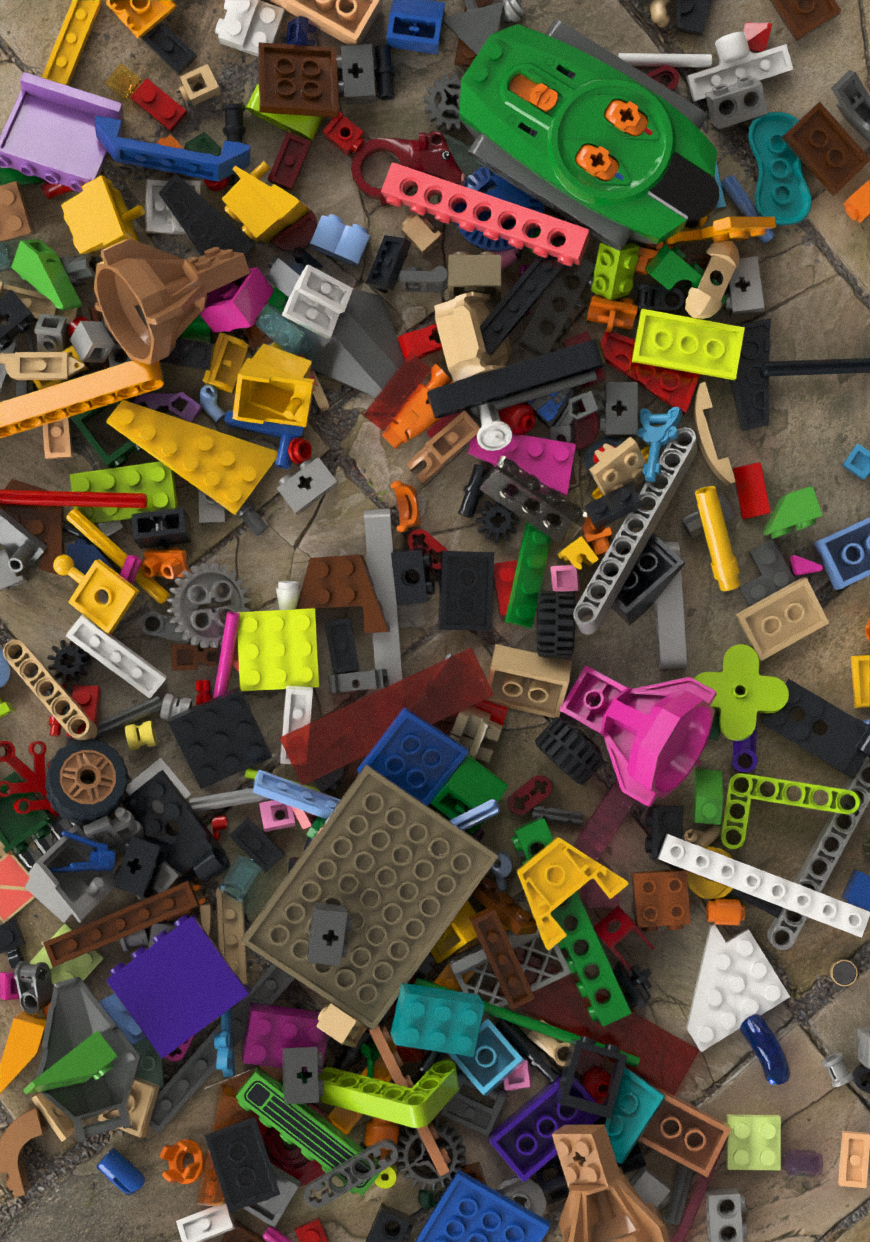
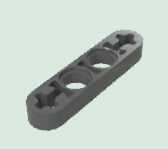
(353, 1176)

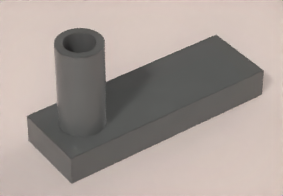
(20, 542)

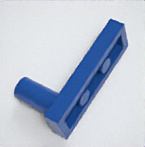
(282, 431)

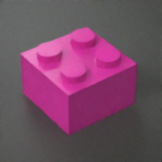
(237, 302)

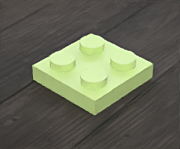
(77, 967)
(754, 1142)

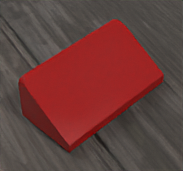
(751, 490)

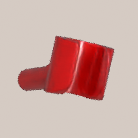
(219, 823)

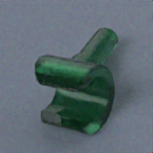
(426, 1200)

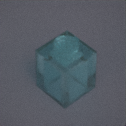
(240, 878)

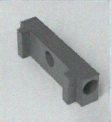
(367, 679)

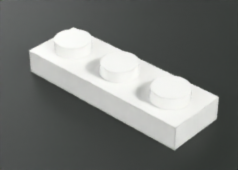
(296, 712)

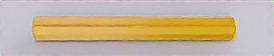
(117, 555)

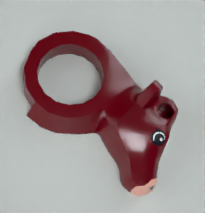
(427, 154)

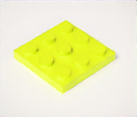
(278, 649)

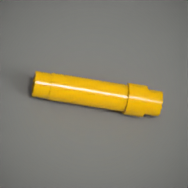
(723, 563)

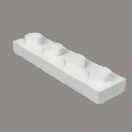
(116, 656)

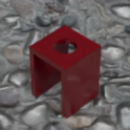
(626, 927)

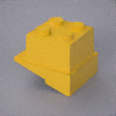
(260, 207)
(100, 217)
(274, 388)

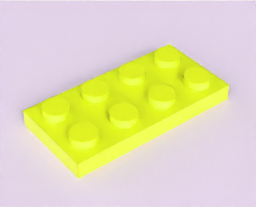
(688, 344)

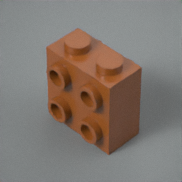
(661, 899)

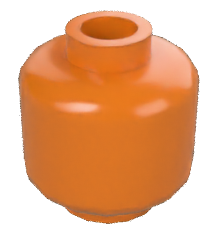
(379, 1129)

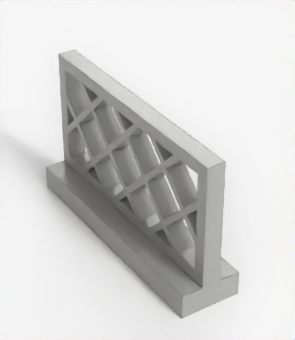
(475, 956)

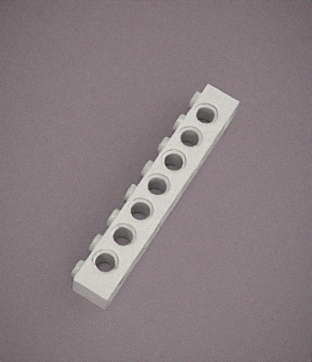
(764, 885)

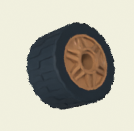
(90, 761)

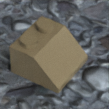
(474, 274)

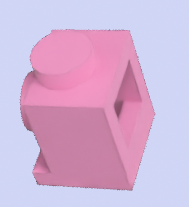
(268, 811)

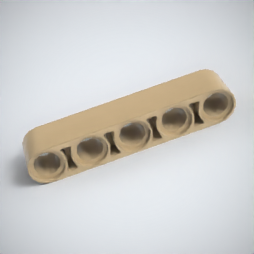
(39, 685)

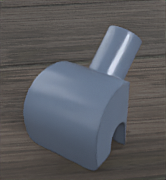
(503, 869)

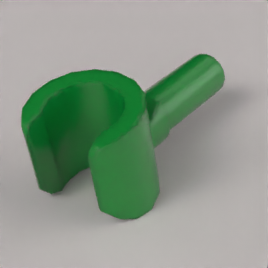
(372, 1054)

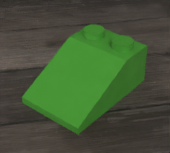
(85, 1061)

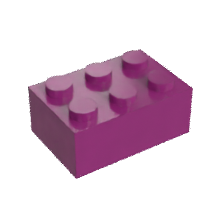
(278, 1027)

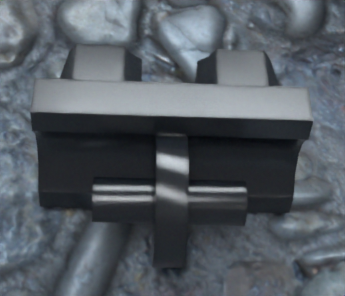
(635, 983)

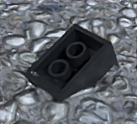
(647, 580)

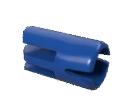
(121, 1172)

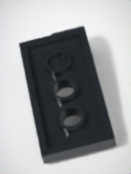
(843, 744)
(194, 848)

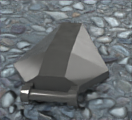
(361, 348)
(69, 1022)

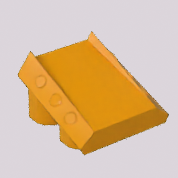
(141, 15)

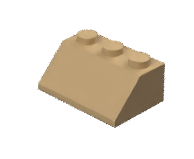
(528, 681)

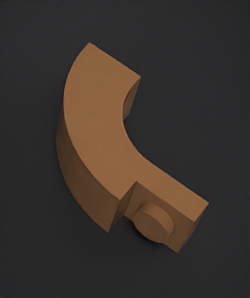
(12, 1144)

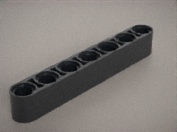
(516, 378)

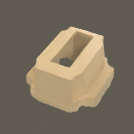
(462, 339)

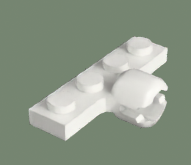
(738, 62)

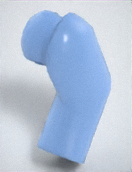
(208, 401)

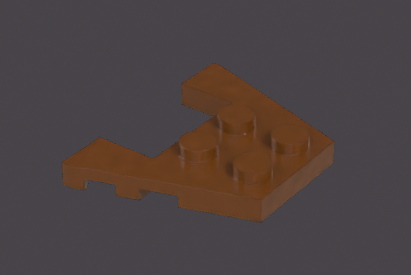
(42, 522)
(343, 583)

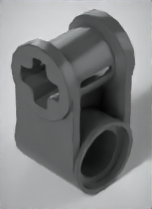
(36, 986)

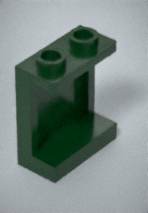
(21, 829)

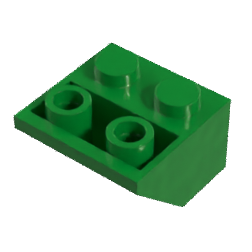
(468, 788)

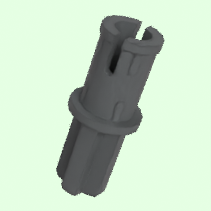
(252, 519)

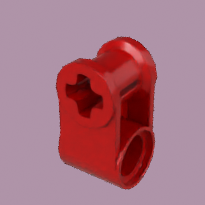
(419, 342)

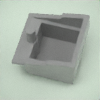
(69, 891)

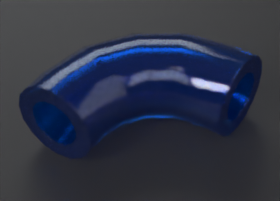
(766, 1049)

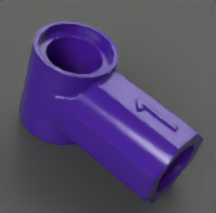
(746, 747)

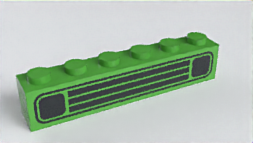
(301, 1126)

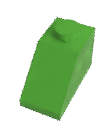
(707, 797)

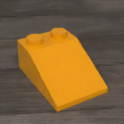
(22, 1046)

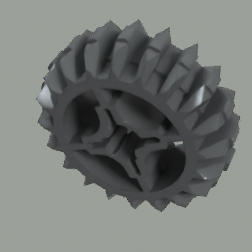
(420, 1158)

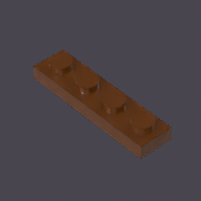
(502, 957)

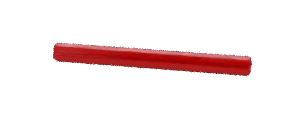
(78, 499)

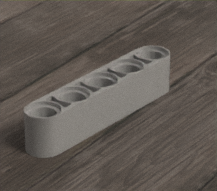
(670, 622)

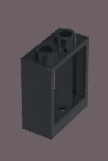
(562, 1095)

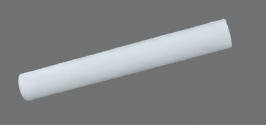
(673, 60)

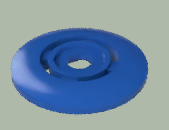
(481, 181)

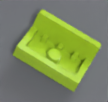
(615, 270)

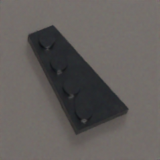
(201, 220)
(750, 385)

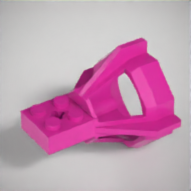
(641, 726)

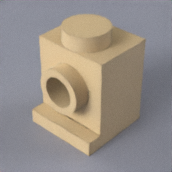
(199, 77)
(420, 234)

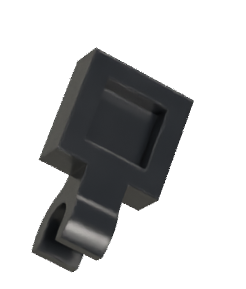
(10, 940)

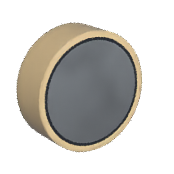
(843, 972)

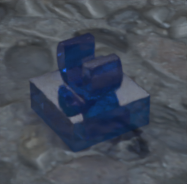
(298, 31)

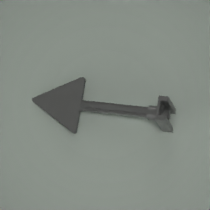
(475, 24)

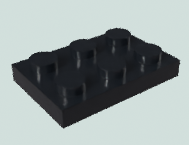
(466, 590)
(242, 1164)

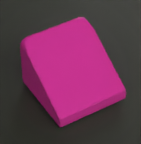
(803, 566)
(8, 986)

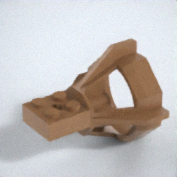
(165, 287)
(600, 1196)

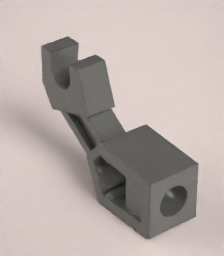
(592, 404)

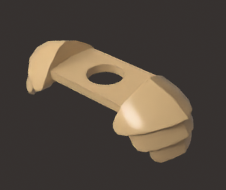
(706, 299)

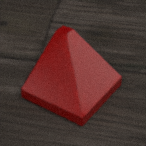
(757, 35)

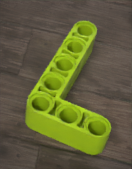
(780, 796)
(390, 1101)

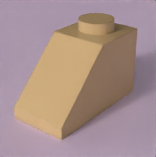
(341, 1025)

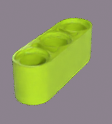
(296, 124)

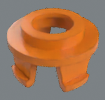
(175, 1156)

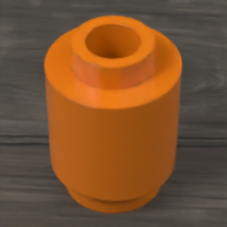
(725, 911)

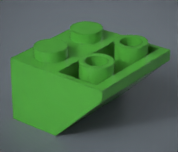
(793, 510)

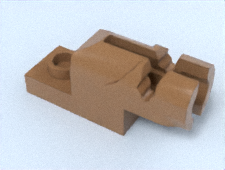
(444, 446)

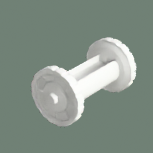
(493, 433)

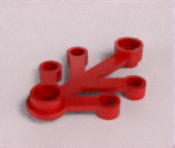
(35, 780)

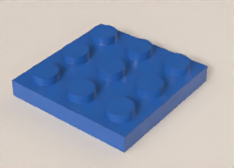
(415, 756)

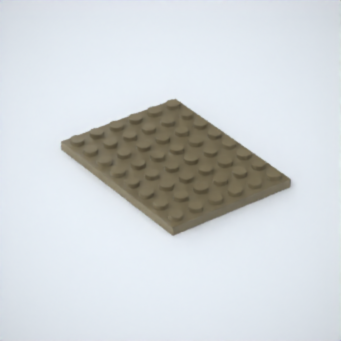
(397, 874)

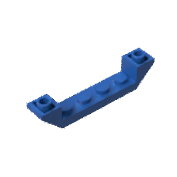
(168, 158)

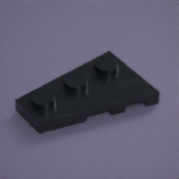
(692, 15)

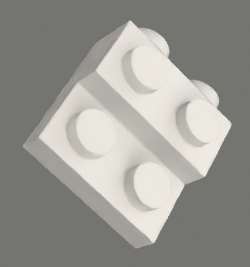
(248, 24)

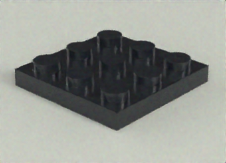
(220, 737)

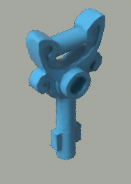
(657, 437)
(224, 1043)

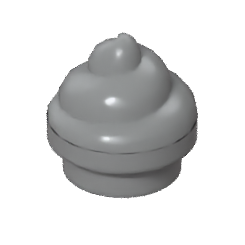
(512, 11)

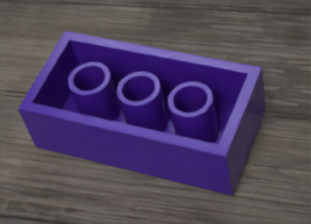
(526, 1135)

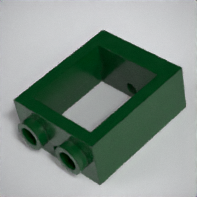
(118, 457)

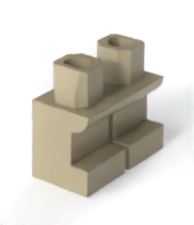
(470, 729)

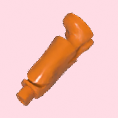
(416, 413)

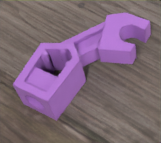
(156, 401)

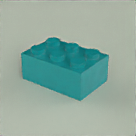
(437, 1019)

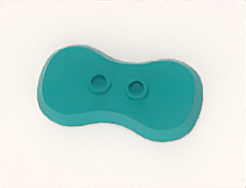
(781, 184)

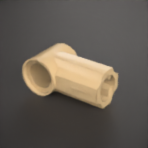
(548, 1044)

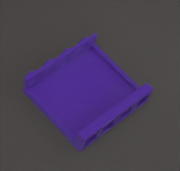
(177, 985)

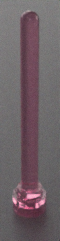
(694, 1204)

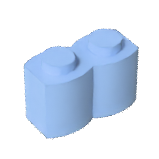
(340, 240)

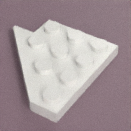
(730, 987)

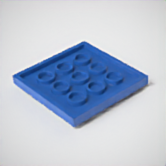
(480, 1214)

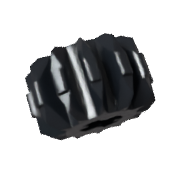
(490, 527)
(68, 671)

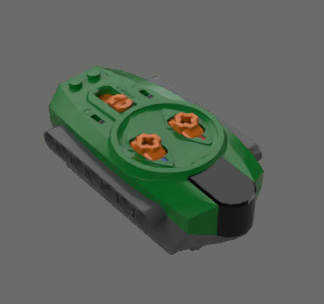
(589, 135)

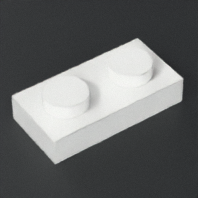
(205, 1224)

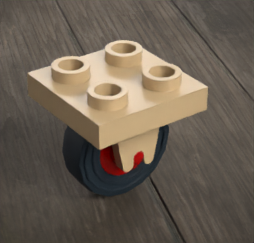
(615, 463)

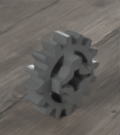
(442, 111)

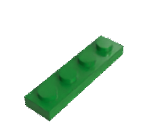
(528, 577)

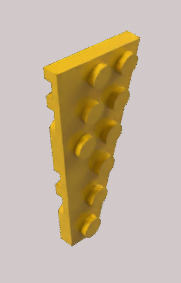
(208, 459)

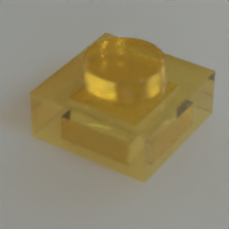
(123, 82)

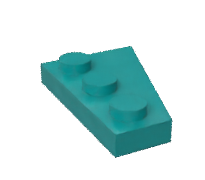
(632, 1113)

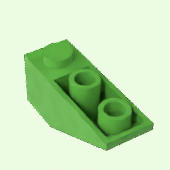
(44, 271)

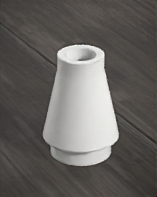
(288, 594)

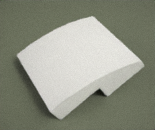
(157, 214)
(317, 301)

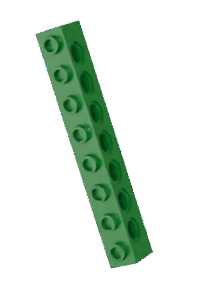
(615, 1005)

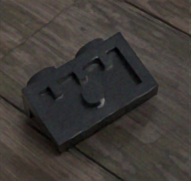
(388, 263)
(662, 821)

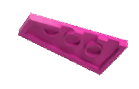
(544, 458)

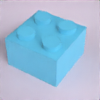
(492, 1059)

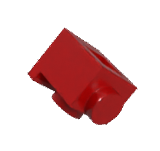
(345, 144)
(593, 1079)

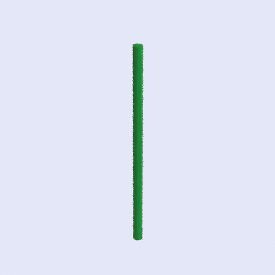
(530, 1023)

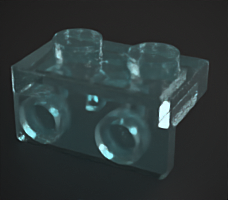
(283, 331)

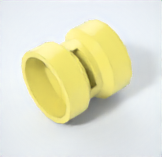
(141, 735)

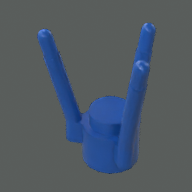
(98, 861)

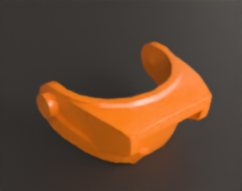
(402, 491)

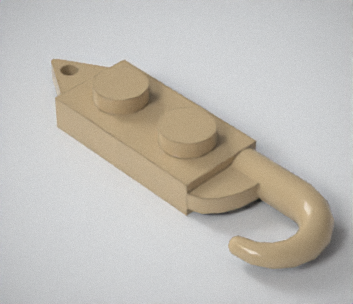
(40, 365)

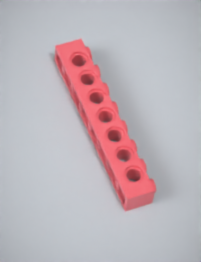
(401, 178)

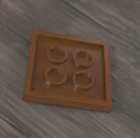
(297, 80)

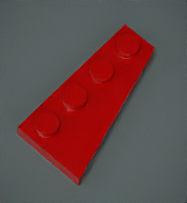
(667, 384)

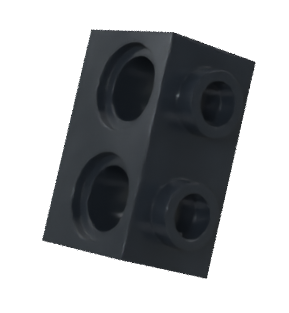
(379, 1231)

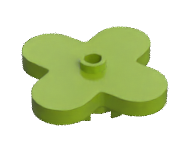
(761, 694)

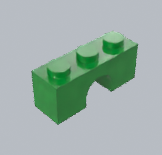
(670, 267)

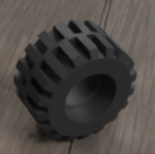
(555, 624)
(569, 751)

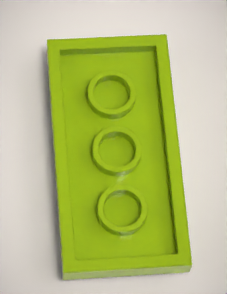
(149, 478)

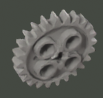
(206, 581)

